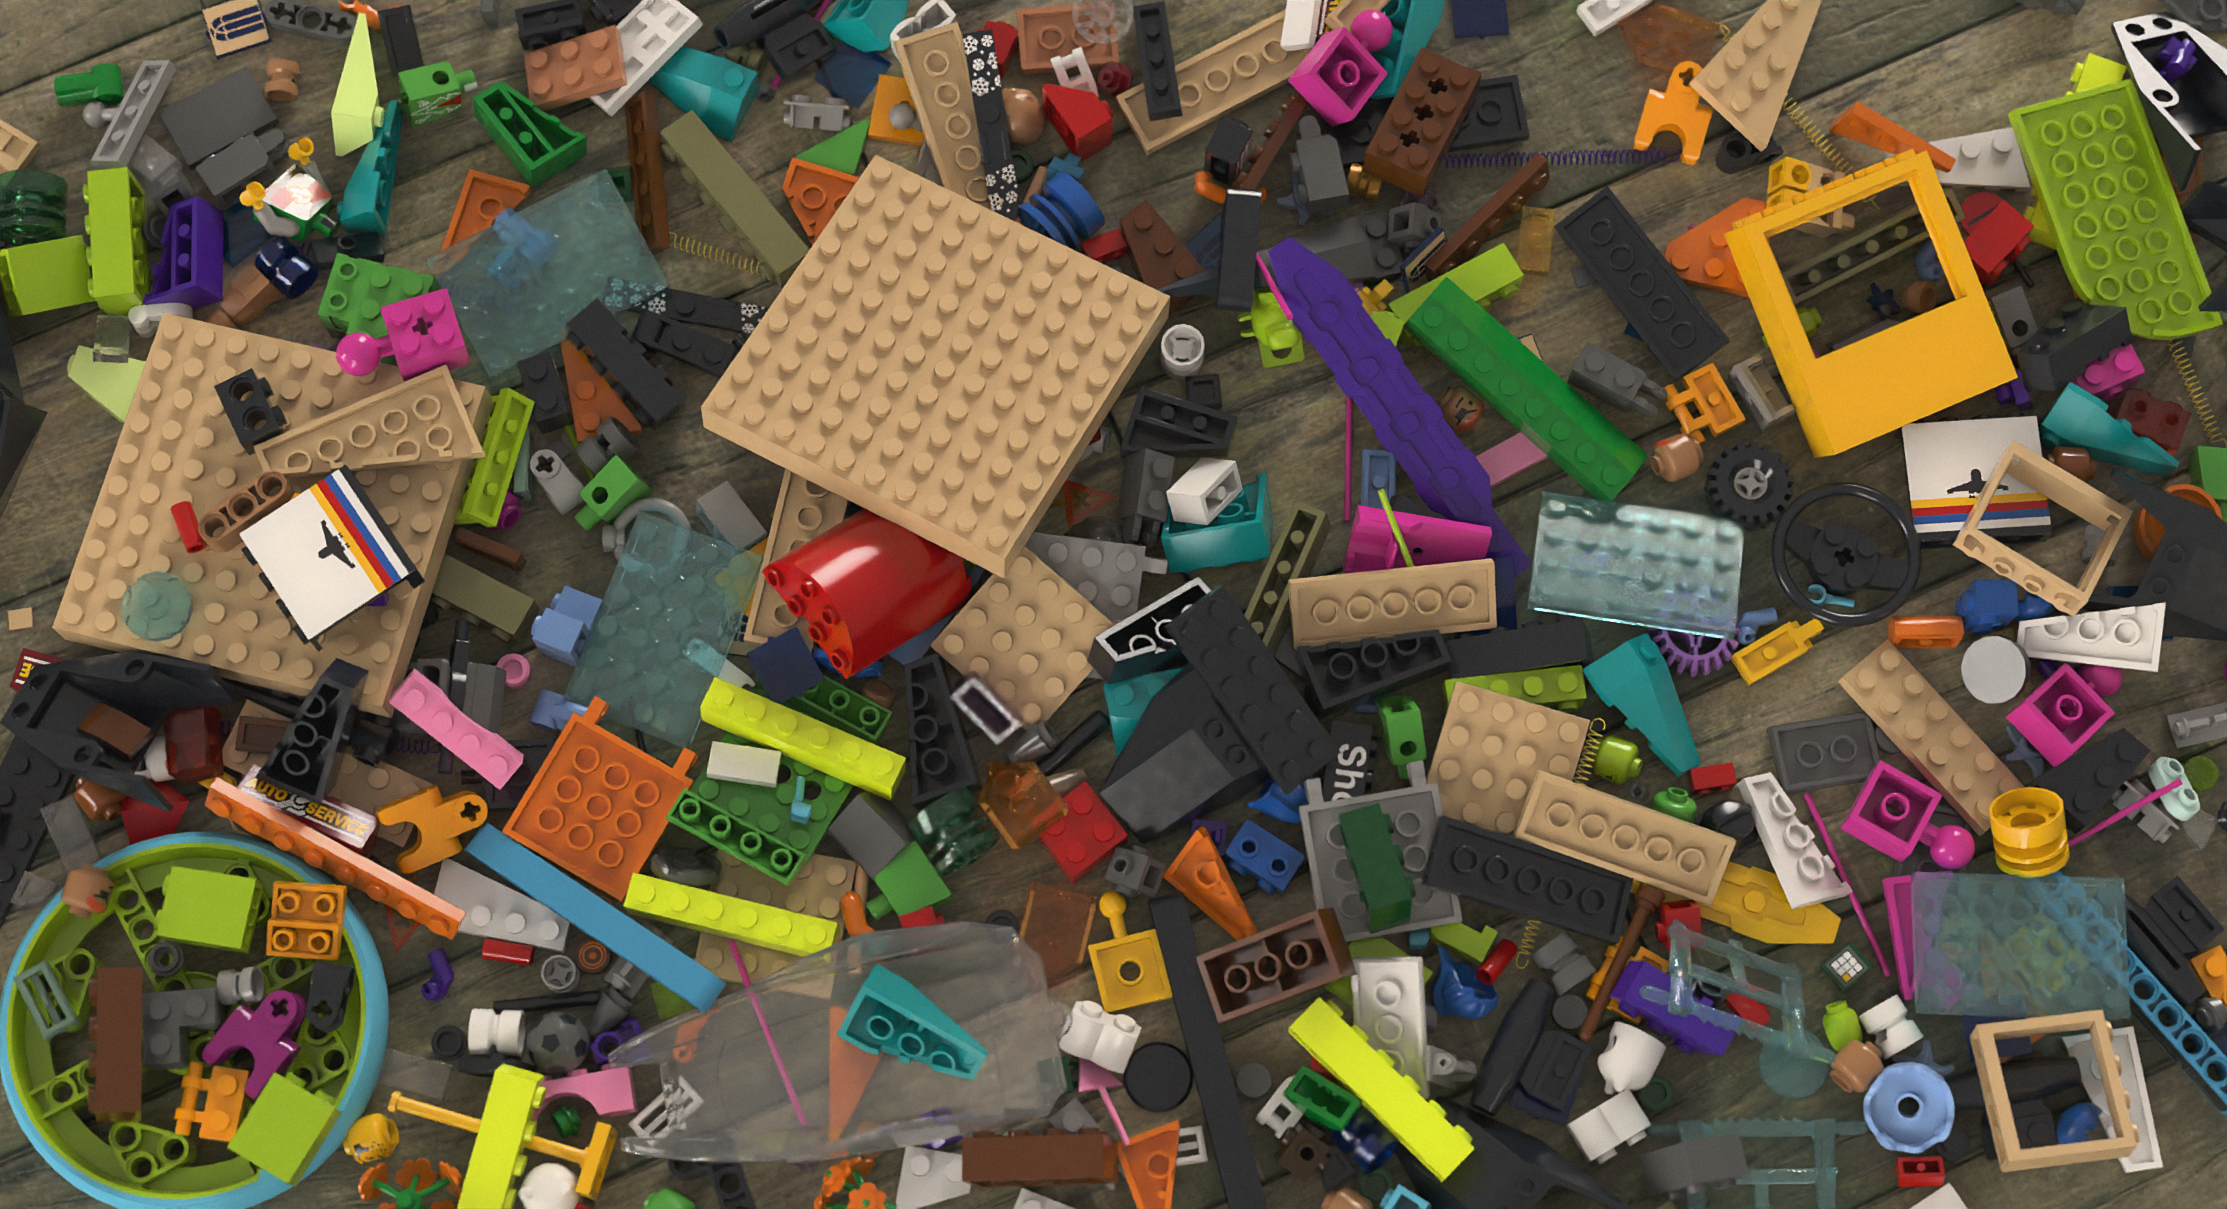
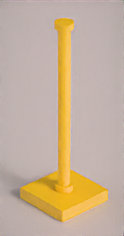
(592, 1160)

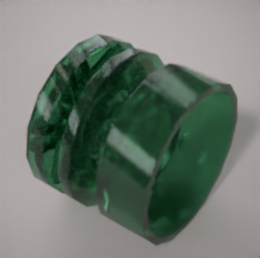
(32, 207)
(951, 827)

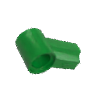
(99, 85)

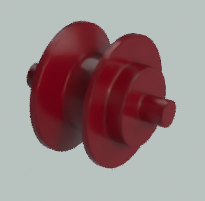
(1114, 78)

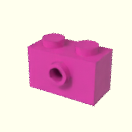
(2112, 375)

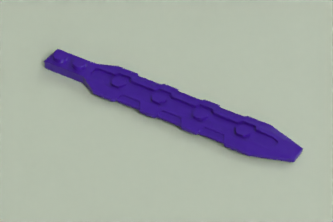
(1388, 394)

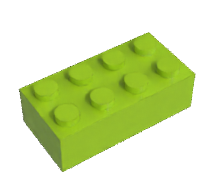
(117, 243)

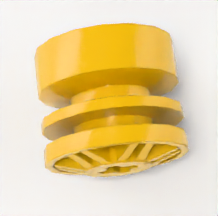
(2029, 832)

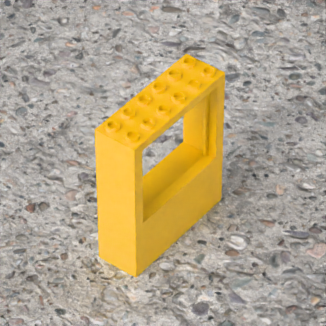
(1897, 371)

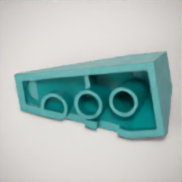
(865, 22)
(371, 186)
(1642, 689)

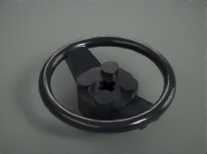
(1865, 567)

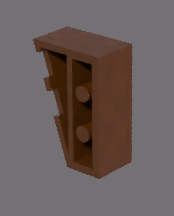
(1157, 252)

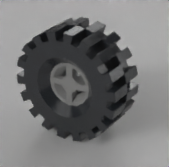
(1754, 470)

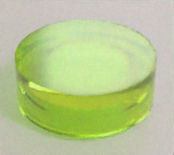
(2201, 773)

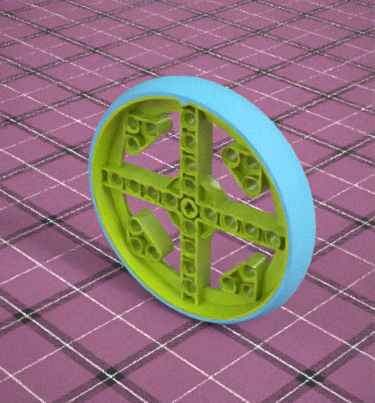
(28, 1062)

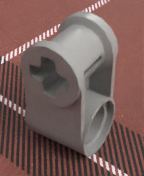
(559, 485)

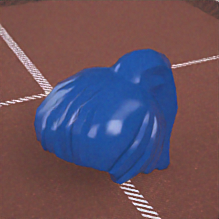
(1278, 805)
(1458, 990)

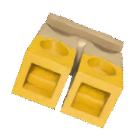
(1794, 177)

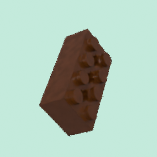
(1422, 122)
(1256, 957)
(118, 1044)
(1040, 1160)

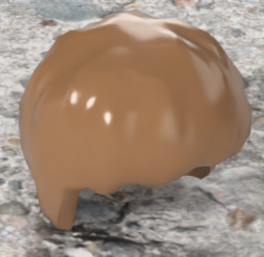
(1024, 115)

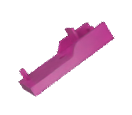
(1374, 545)

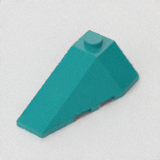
(1412, 28)
(711, 87)
(2082, 421)
(903, 1022)

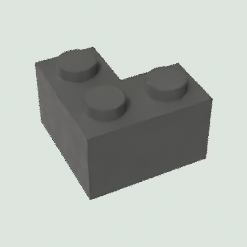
(170, 1018)
(1694, 1166)

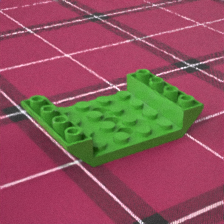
(755, 819)

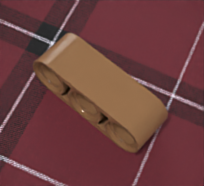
(229, 511)

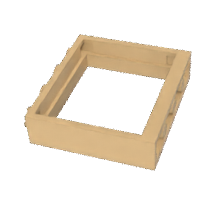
(2063, 490)
(1998, 1106)

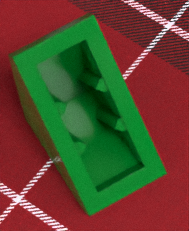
(1321, 1100)

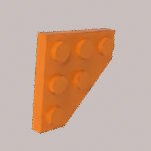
(815, 194)
(1703, 254)

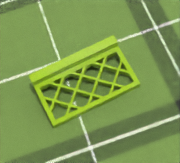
(501, 445)

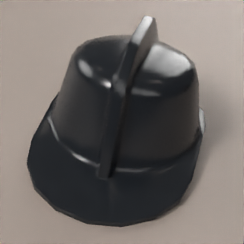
(1732, 820)

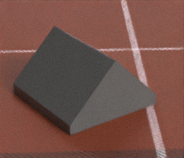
(871, 832)

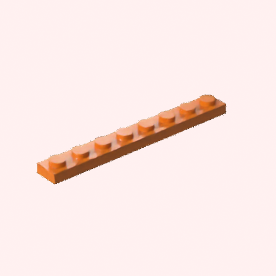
(334, 858)

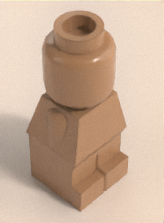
(244, 299)

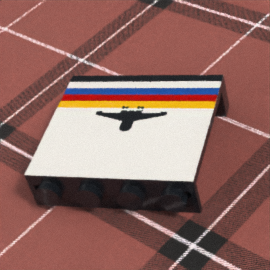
(1948, 469)
(327, 555)

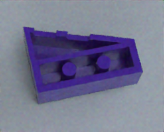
(191, 256)
(1688, 1032)

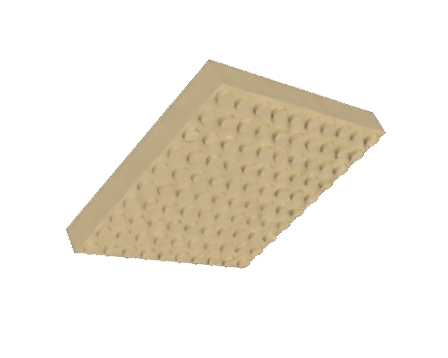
(937, 364)
(185, 449)

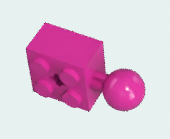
(1339, 69)
(420, 334)
(2066, 709)
(1912, 808)

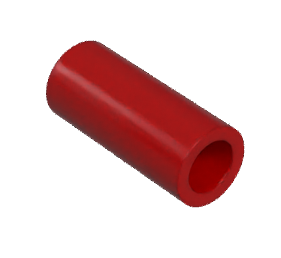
(188, 527)
(508, 952)
(1496, 962)

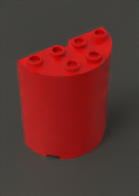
(868, 588)

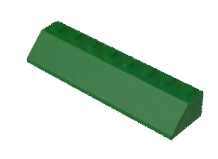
(1525, 391)

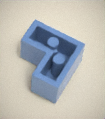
(566, 625)

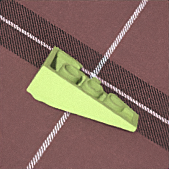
(356, 102)

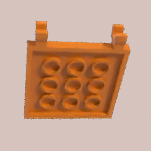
(599, 803)

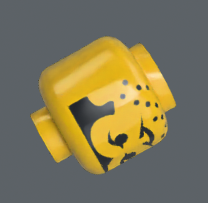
(371, 1138)

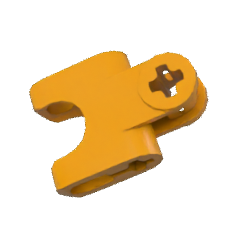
(1676, 112)
(436, 821)

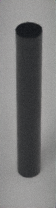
(548, 1002)

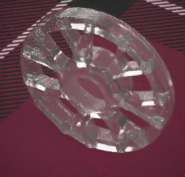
(1102, 15)

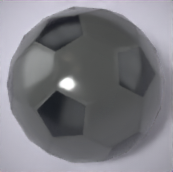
(557, 1043)

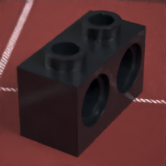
(248, 413)

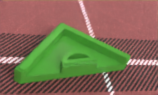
(840, 151)

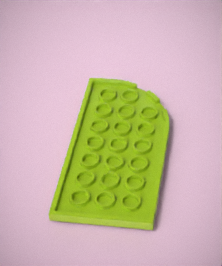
(2114, 209)

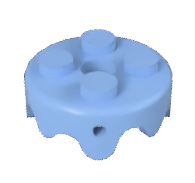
(1915, 1131)

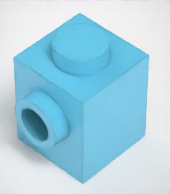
(1403, 1199)

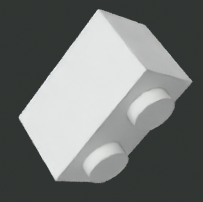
(1204, 491)

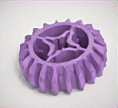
(1691, 657)

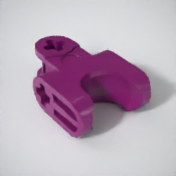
(264, 1034)

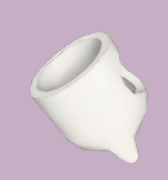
(1629, 1058)
(550, 1188)

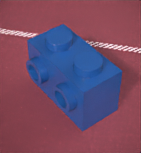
(1988, 606)
(1263, 859)

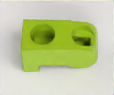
(1464, 940)

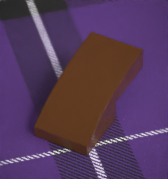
(115, 730)

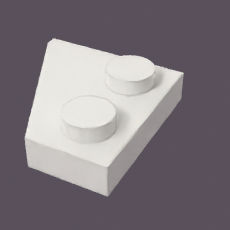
(929, 1178)

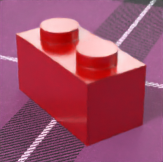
(1105, 247)
(1712, 778)
(1747, 1008)
(1920, 1171)

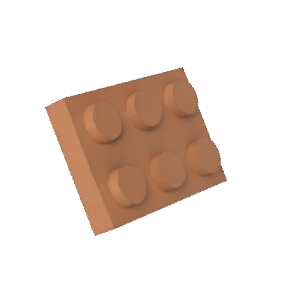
(1051, 33)
(575, 68)

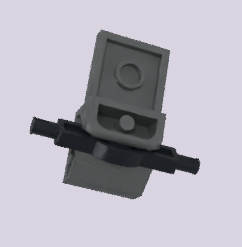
(470, 686)

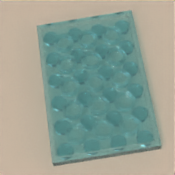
(542, 268)
(1637, 565)
(664, 628)
(2019, 945)

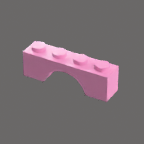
(440, 718)
(608, 1090)

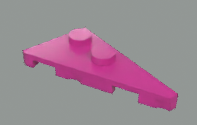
(1899, 908)

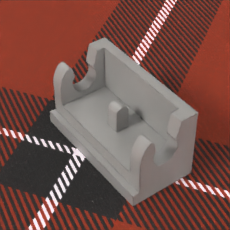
(1760, 393)
(729, 517)

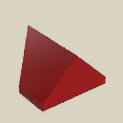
(147, 821)

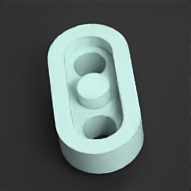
(2181, 801)

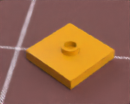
(890, 92)

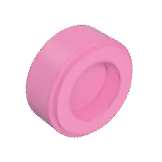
(517, 670)

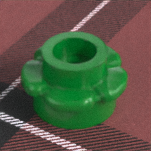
(566, 1121)

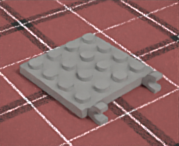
(1099, 570)
(1414, 820)

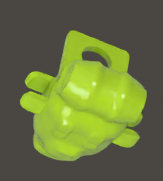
(1272, 330)

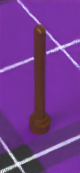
(1647, 902)

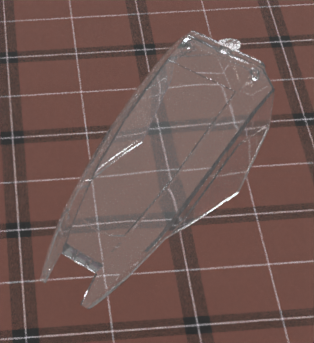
(777, 1083)

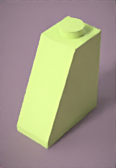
(106, 382)

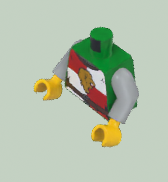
(295, 201)

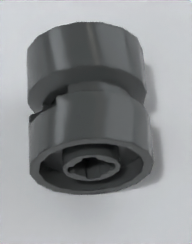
(611, 440)
(1563, 963)

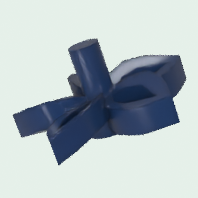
(1883, 302)

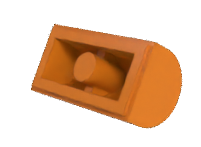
(1925, 631)

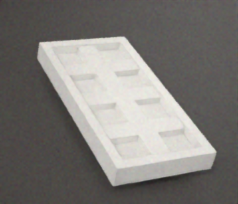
(648, 41)

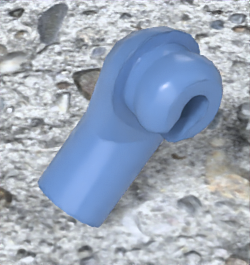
(1926, 263)
(1752, 621)

